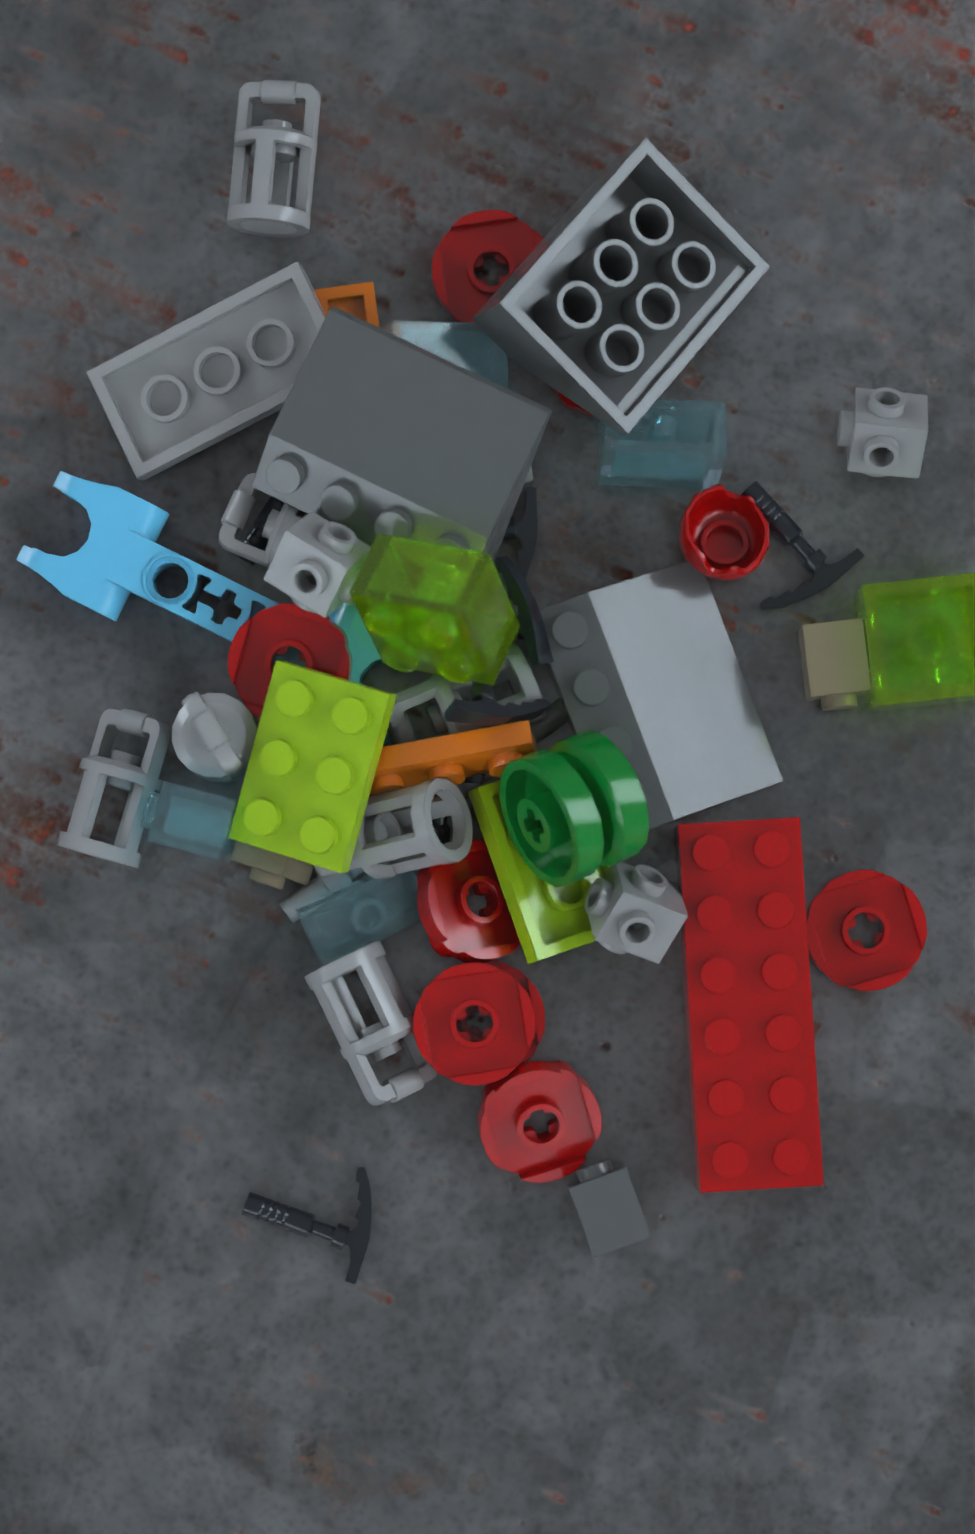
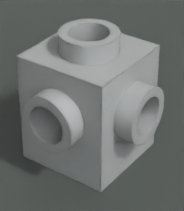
(885, 432)
(317, 564)
(635, 911)

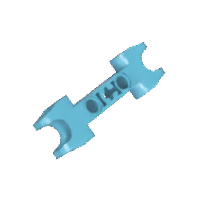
(126, 559)

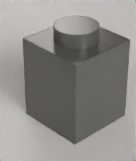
(608, 1207)

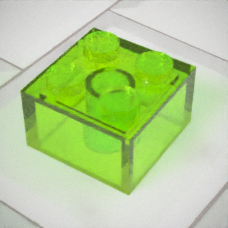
(435, 609)
(919, 641)

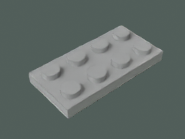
(210, 372)

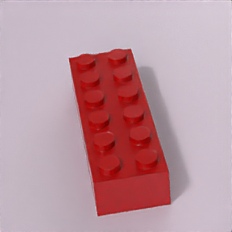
(749, 1005)

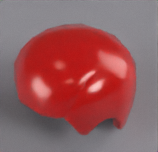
(723, 534)

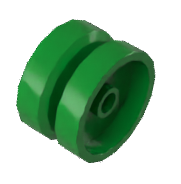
(574, 808)

